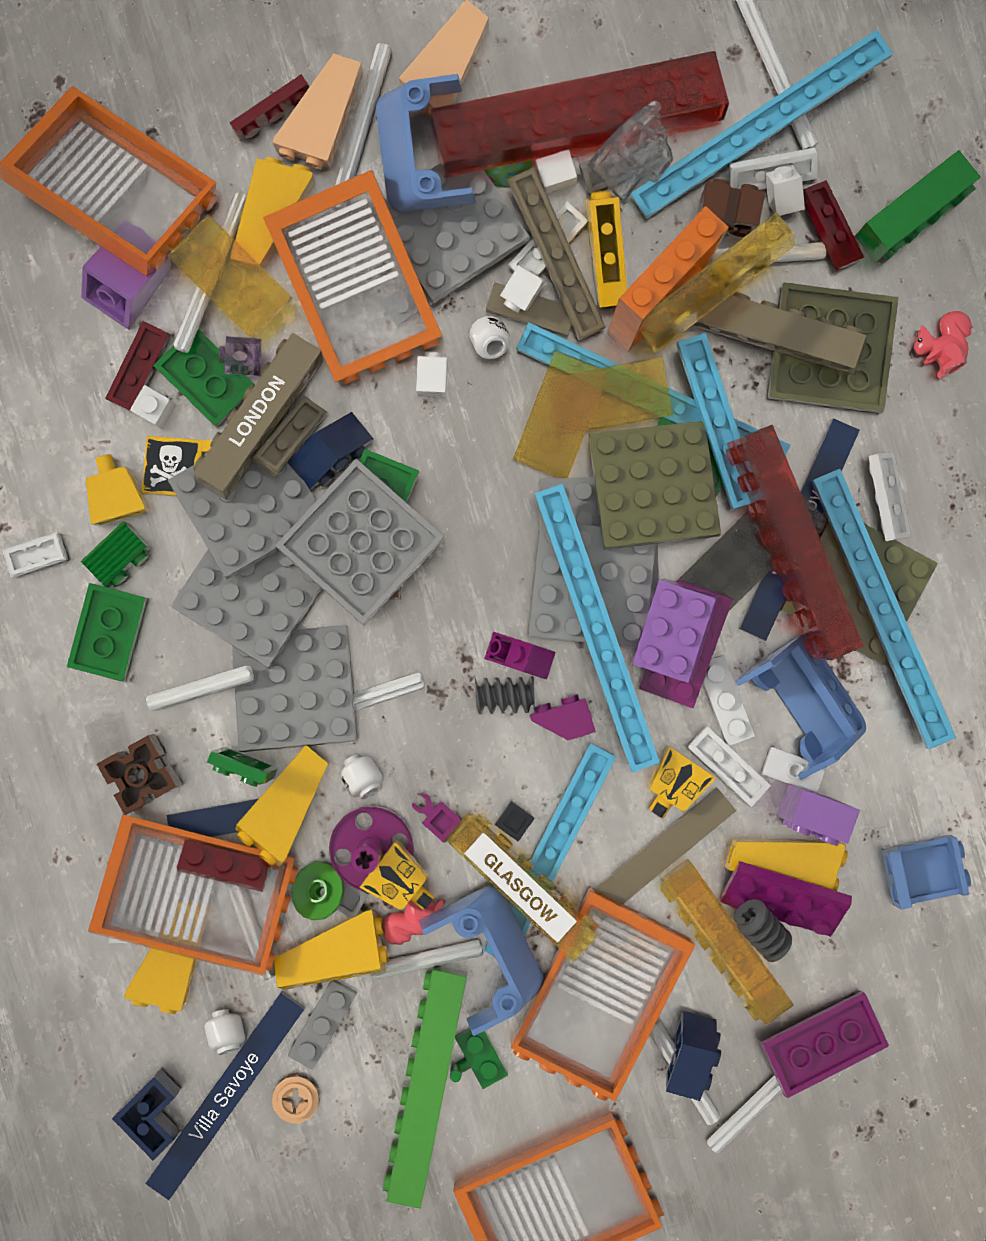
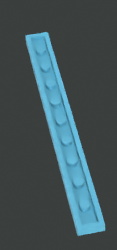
(762, 123)
(542, 344)
(883, 609)
(597, 628)

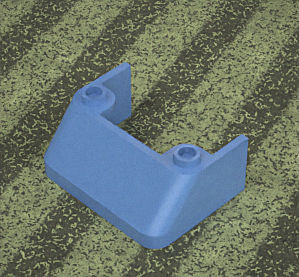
(406, 187)
(814, 700)
(490, 914)

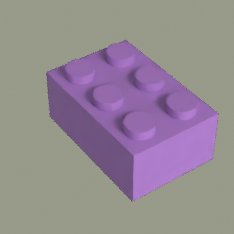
(675, 630)
(817, 815)

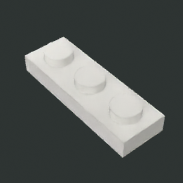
(754, 170)
(571, 223)
(889, 496)
(726, 702)
(728, 766)

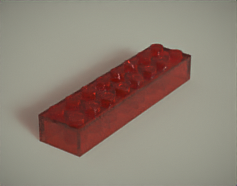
(794, 544)

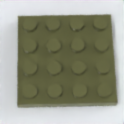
(819, 385)
(654, 485)
(906, 572)

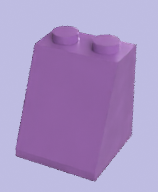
(118, 287)

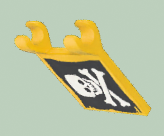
(167, 458)

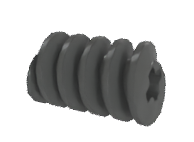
(505, 695)
(763, 930)

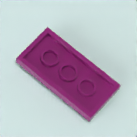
(684, 692)
(787, 898)
(824, 1044)

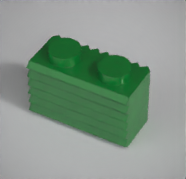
(116, 555)

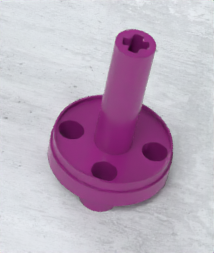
(358, 840)

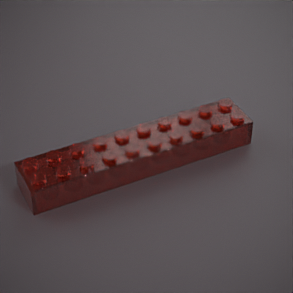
(575, 113)

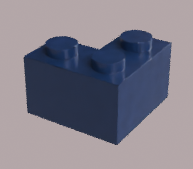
(330, 451)
(693, 1056)
(143, 1115)

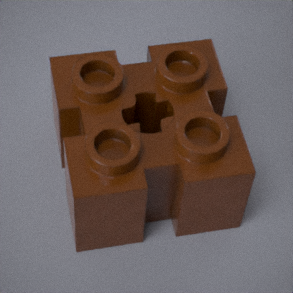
(735, 207)
(122, 770)

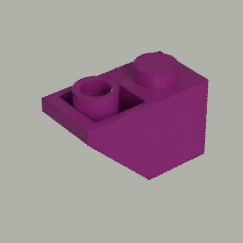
(520, 655)
(566, 720)

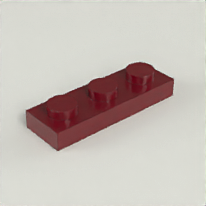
(270, 108)
(831, 225)
(137, 365)
(223, 866)

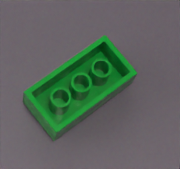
(917, 207)

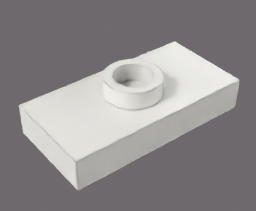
(35, 554)
(786, 768)

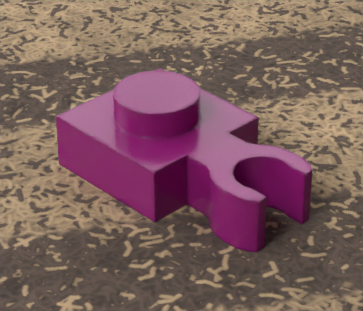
(439, 820)

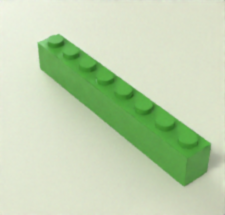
(426, 1086)

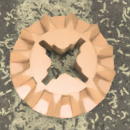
(284, 1107)

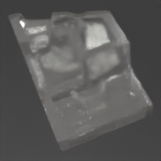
(633, 153)

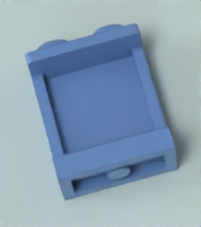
(926, 870)

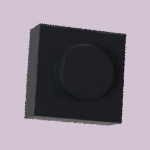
(514, 821)

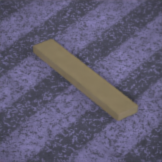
(556, 253)
(667, 847)

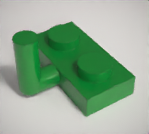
(480, 1057)

